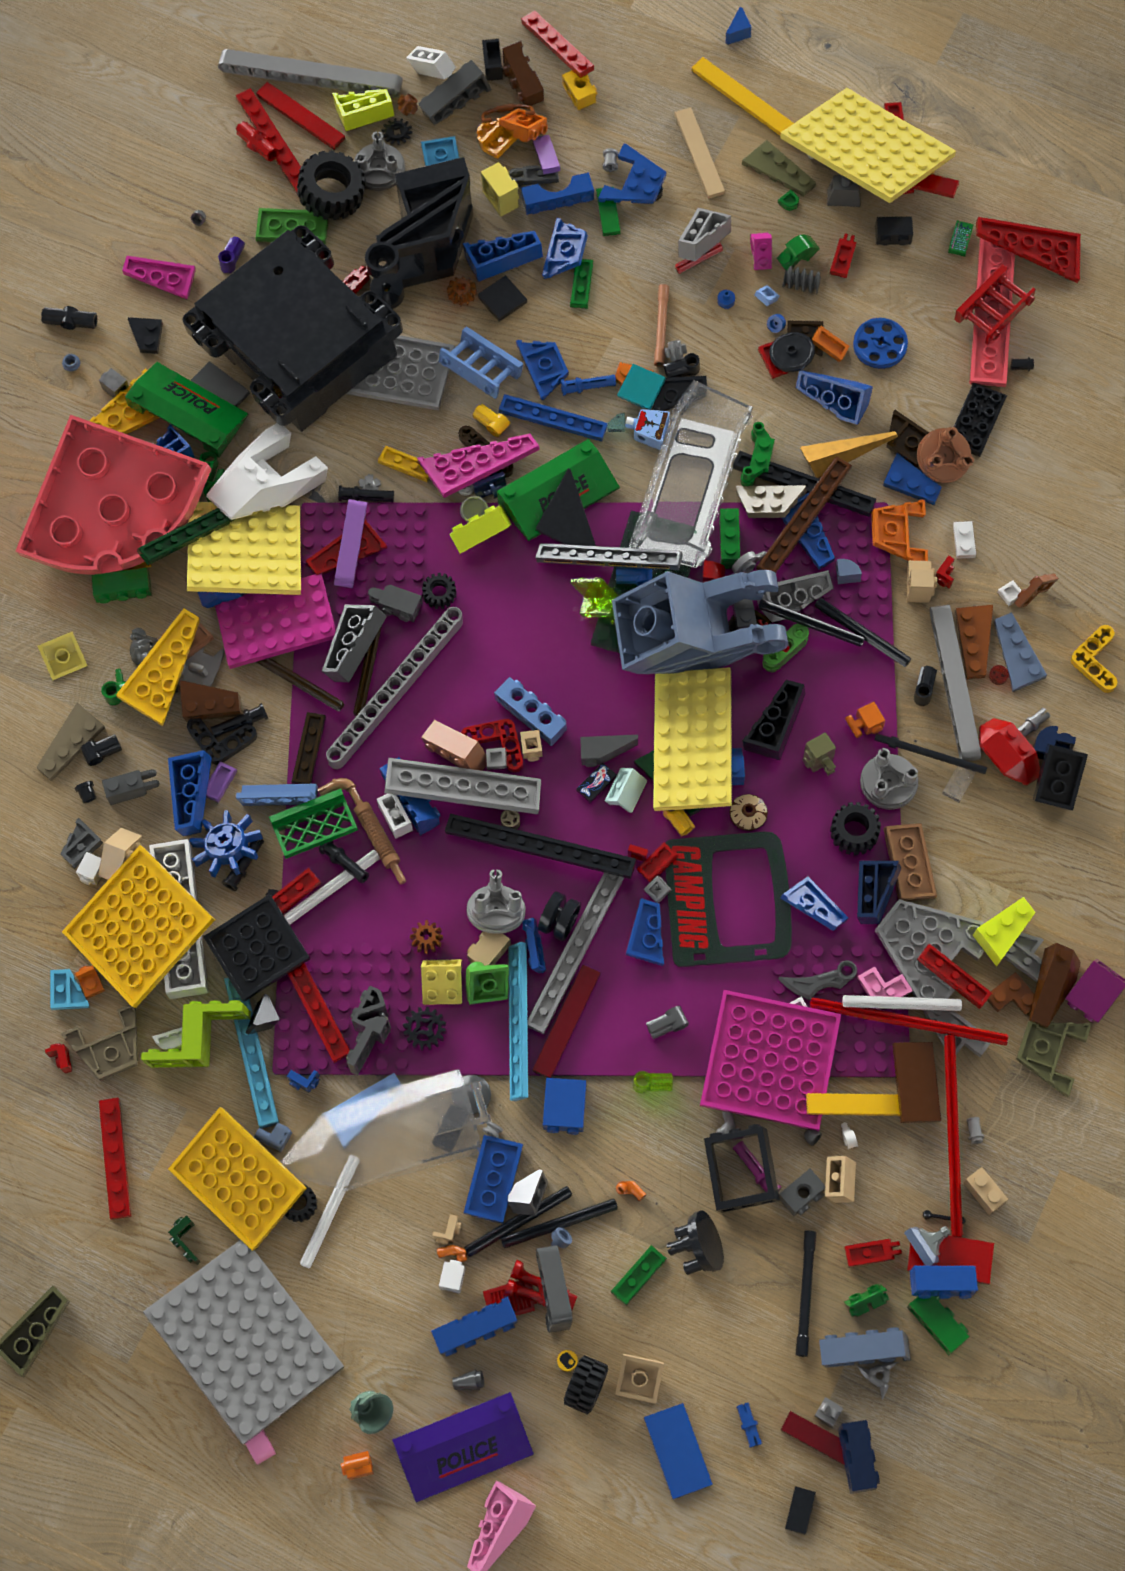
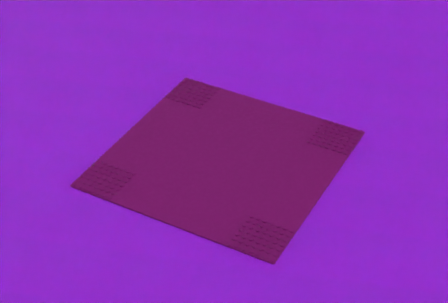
(528, 627)

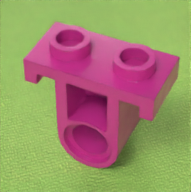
(761, 250)

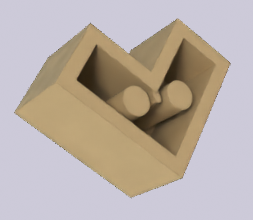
(920, 581)
(117, 851)

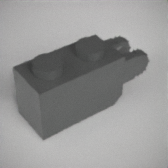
(396, 602)
(129, 786)

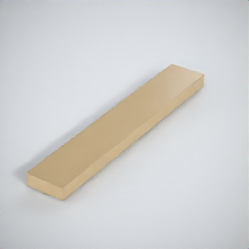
(699, 153)

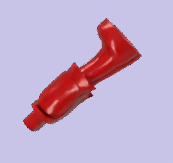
(513, 1288)

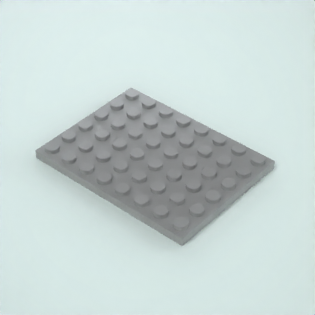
(243, 1340)

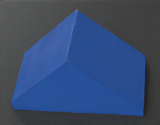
(739, 28)

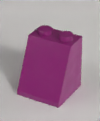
(1096, 991)

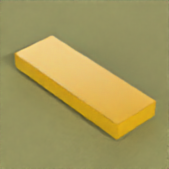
(402, 462)

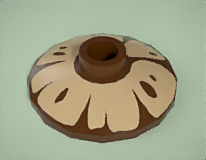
(746, 820)

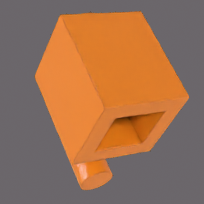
(868, 718)
(357, 1465)

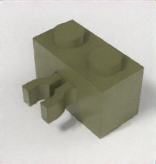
(819, 754)

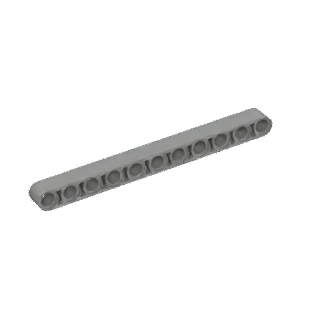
(308, 72)
(392, 695)

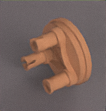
(944, 455)

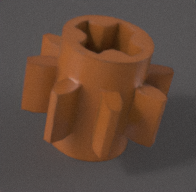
(407, 104)

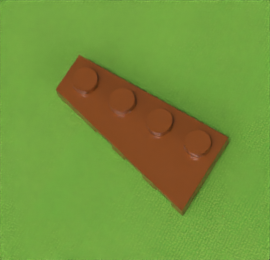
(974, 636)

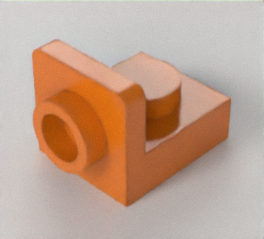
(89, 981)

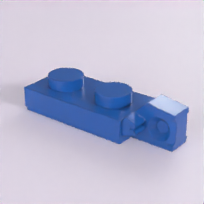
(534, 945)

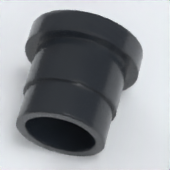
(86, 791)

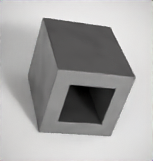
(113, 382)

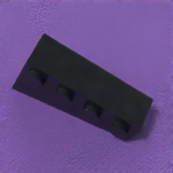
(774, 727)

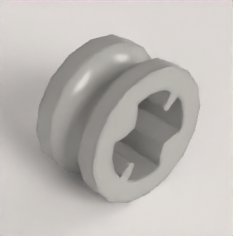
(492, 1129)

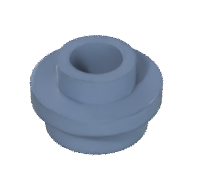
(69, 358)

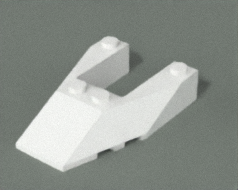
(255, 486)

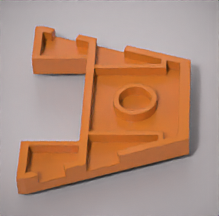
(891, 530)

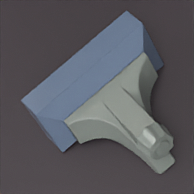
(927, 1243)

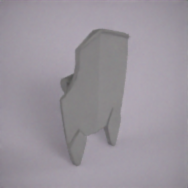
(202, 667)

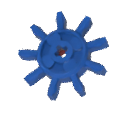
(225, 843)

